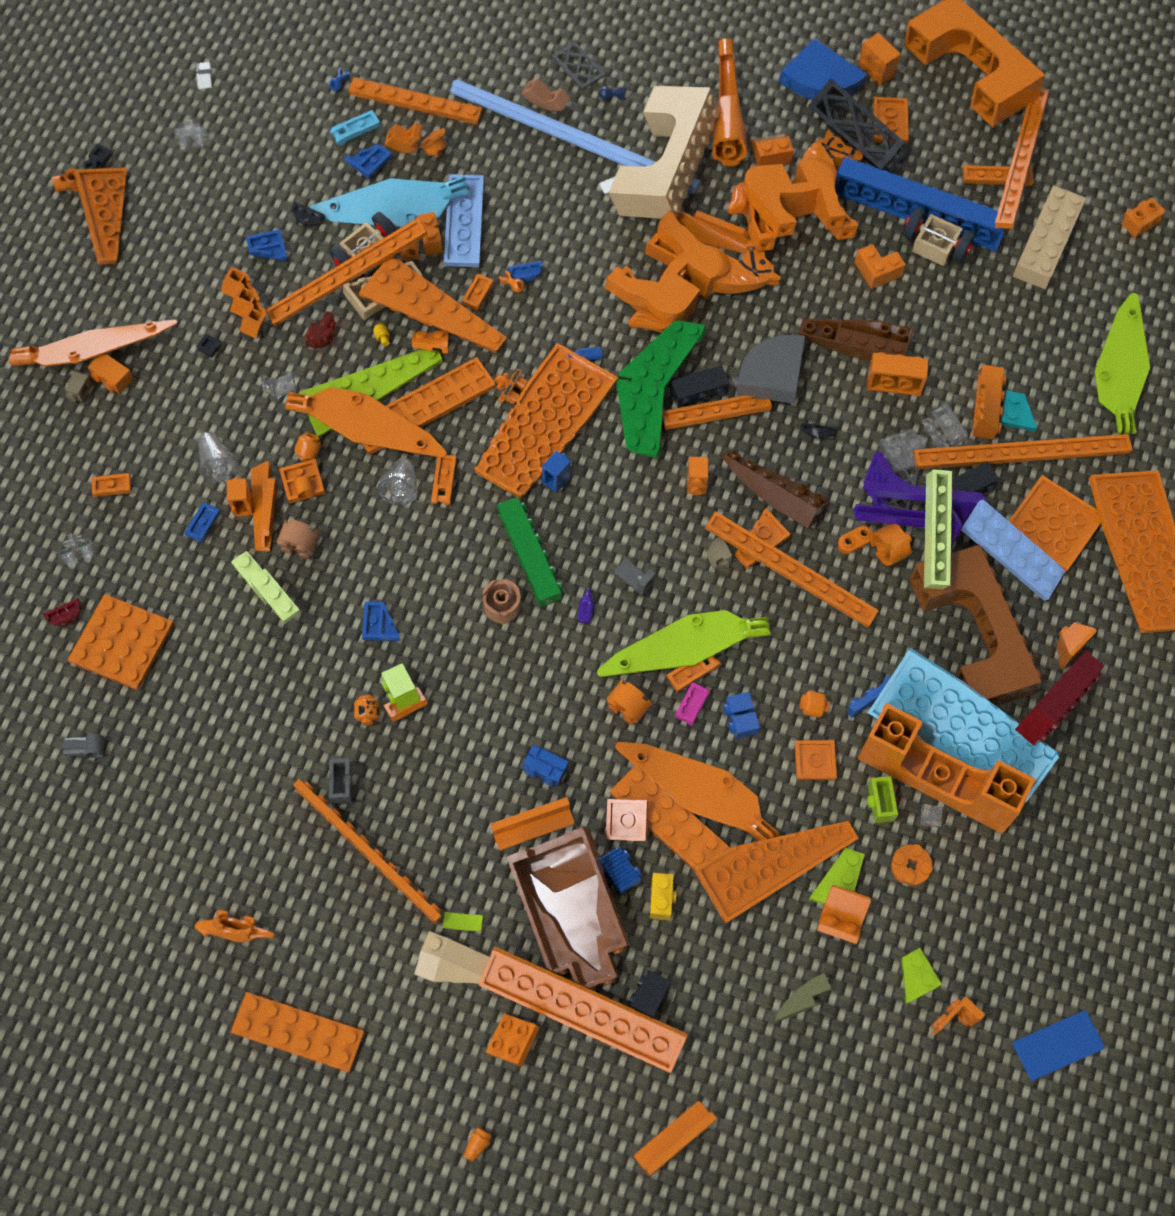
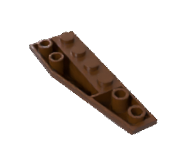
(858, 337)
(780, 492)

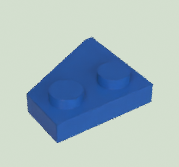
(369, 160)
(267, 245)

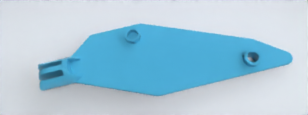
(395, 198)

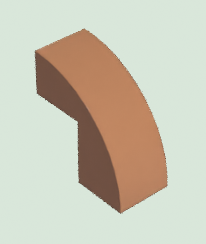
(542, 97)

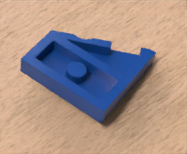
(378, 623)

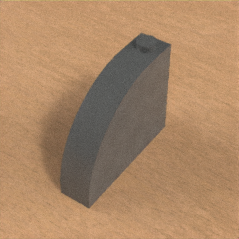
(772, 369)

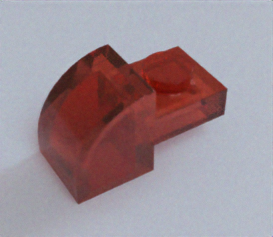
(321, 335)

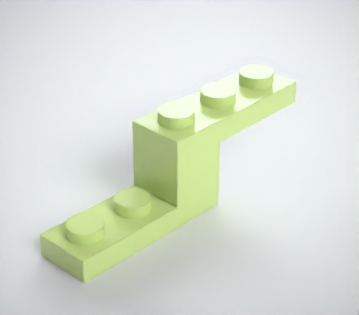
(265, 587)

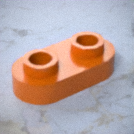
(856, 539)

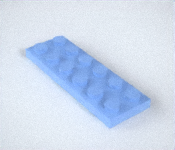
(464, 225)
(1013, 550)

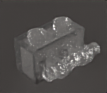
(949, 425)

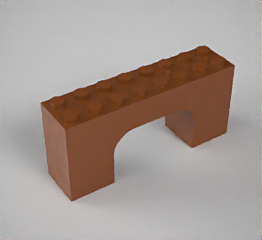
(1010, 667)

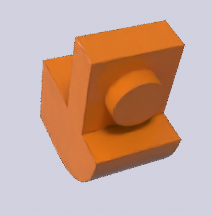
(403, 139)

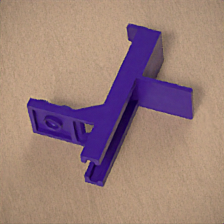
(883, 484)

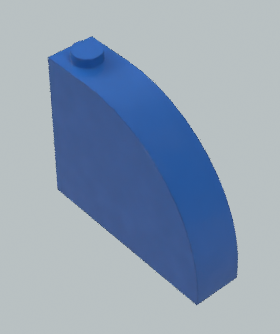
(815, 67)

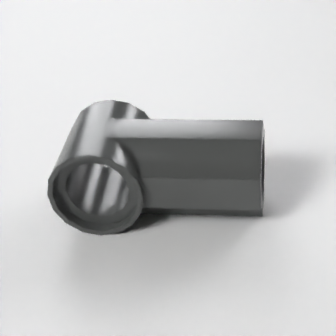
(89, 746)

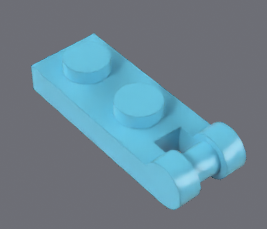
(355, 127)

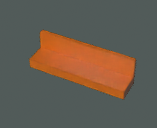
(532, 824)
(674, 1138)

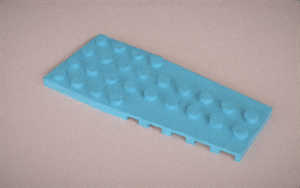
(961, 719)

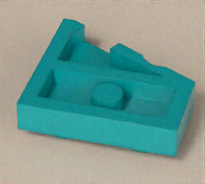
(1017, 412)

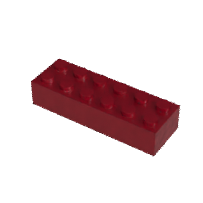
(1060, 699)

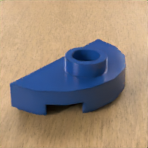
(526, 272)

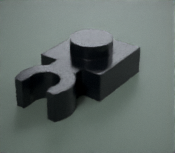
(98, 156)

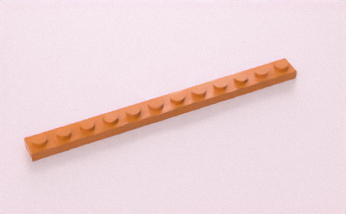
(1021, 162)
(1022, 451)

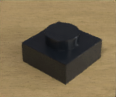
(209, 345)

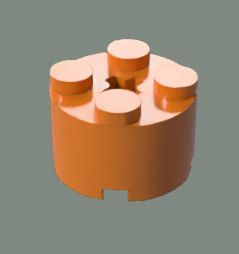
(891, 544)
(628, 701)

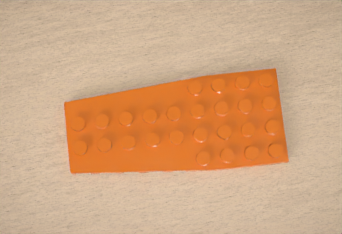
(545, 419)
(1141, 541)

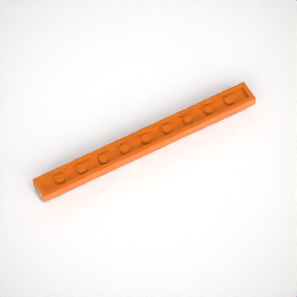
(346, 271)
(791, 569)
(374, 856)

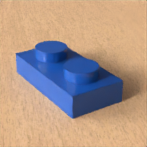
(202, 522)

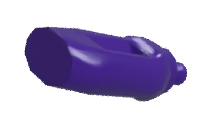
(586, 608)

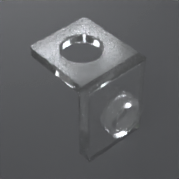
(279, 386)

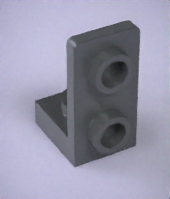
(635, 577)

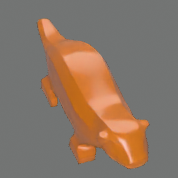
(232, 928)

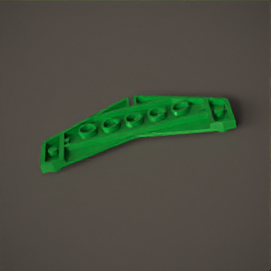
(649, 377)

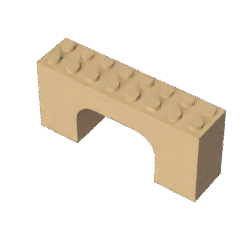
(688, 120)

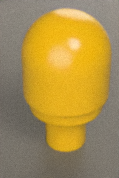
(382, 334)

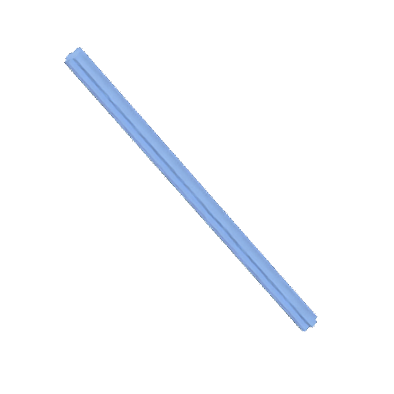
(554, 128)

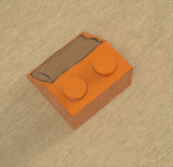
(772, 150)

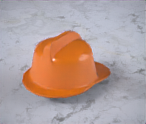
(434, 143)

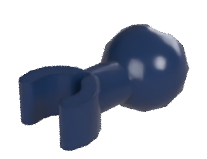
(606, 93)

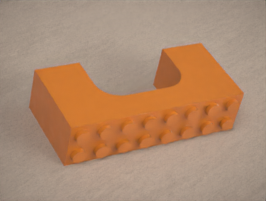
(955, 27)
(984, 795)

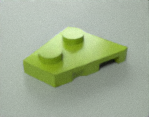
(918, 976)

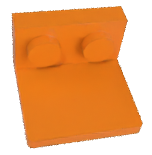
(843, 914)
(967, 1013)

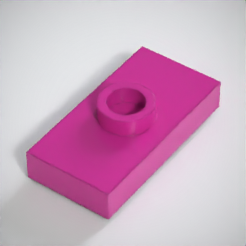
(692, 703)

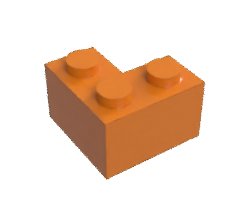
(878, 269)

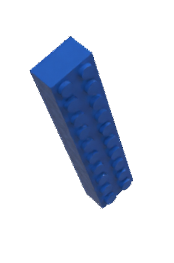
(902, 196)

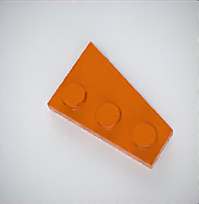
(767, 529)

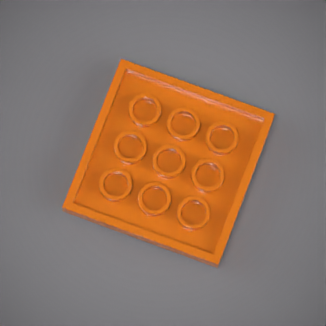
(1056, 521)
(121, 642)

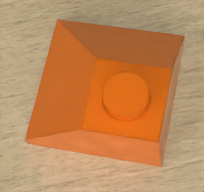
(1072, 641)

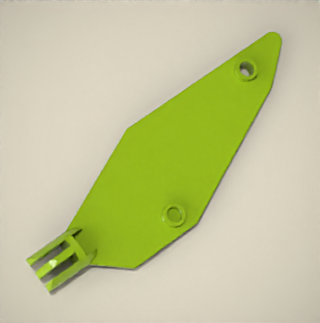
(1123, 365)
(685, 642)

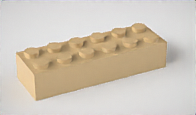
(1049, 237)

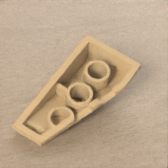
(449, 961)

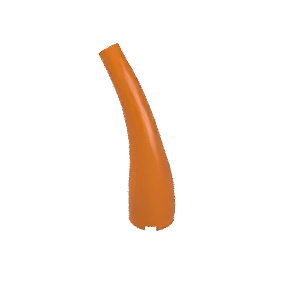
(729, 130)

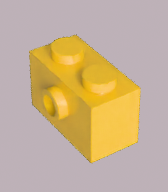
(662, 896)

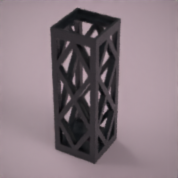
(827, 98)

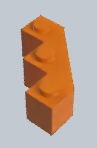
(245, 301)

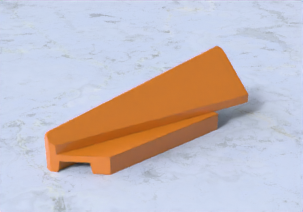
(714, 231)
(264, 503)

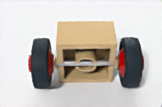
(937, 238)
(362, 239)

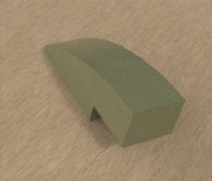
(802, 998)

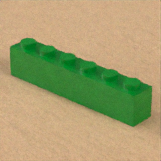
(529, 552)

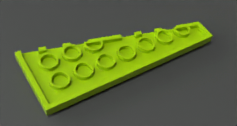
(379, 379)

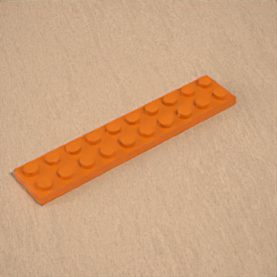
(583, 1009)

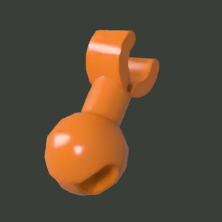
(517, 285)

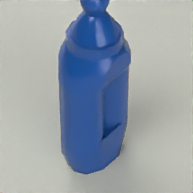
(591, 353)

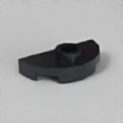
(306, 215)
(818, 431)

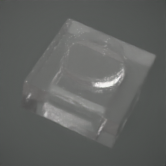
(930, 816)

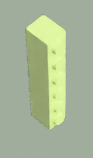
(938, 529)

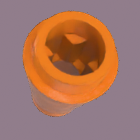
(477, 1144)

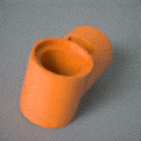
(66, 181)

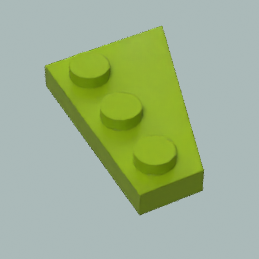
(842, 874)

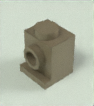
(77, 387)

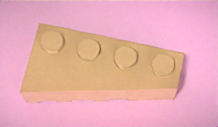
(365, 306)

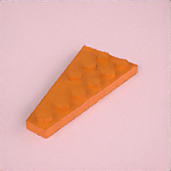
(102, 203)

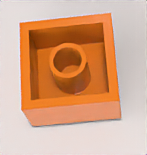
(879, 59)

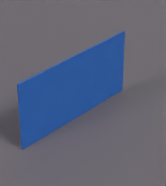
(1058, 1045)

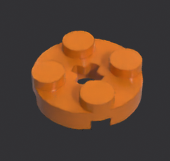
(908, 875)

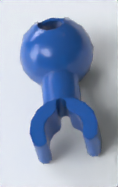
(336, 83)

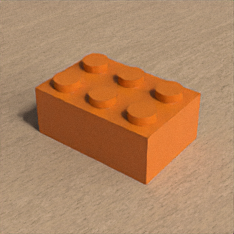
(897, 374)

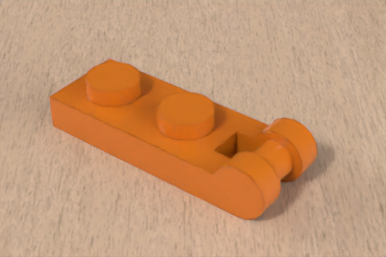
(444, 479)
(684, 676)

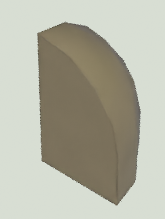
(719, 554)

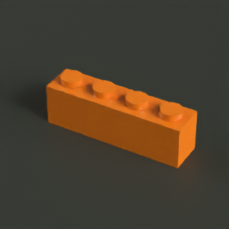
(988, 401)

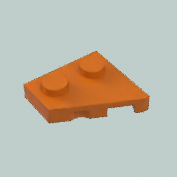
(428, 341)

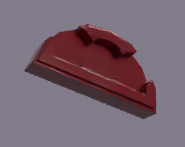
(64, 614)

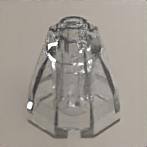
(399, 483)

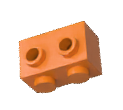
(1143, 217)

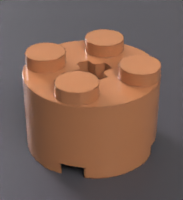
(298, 538)
(501, 601)

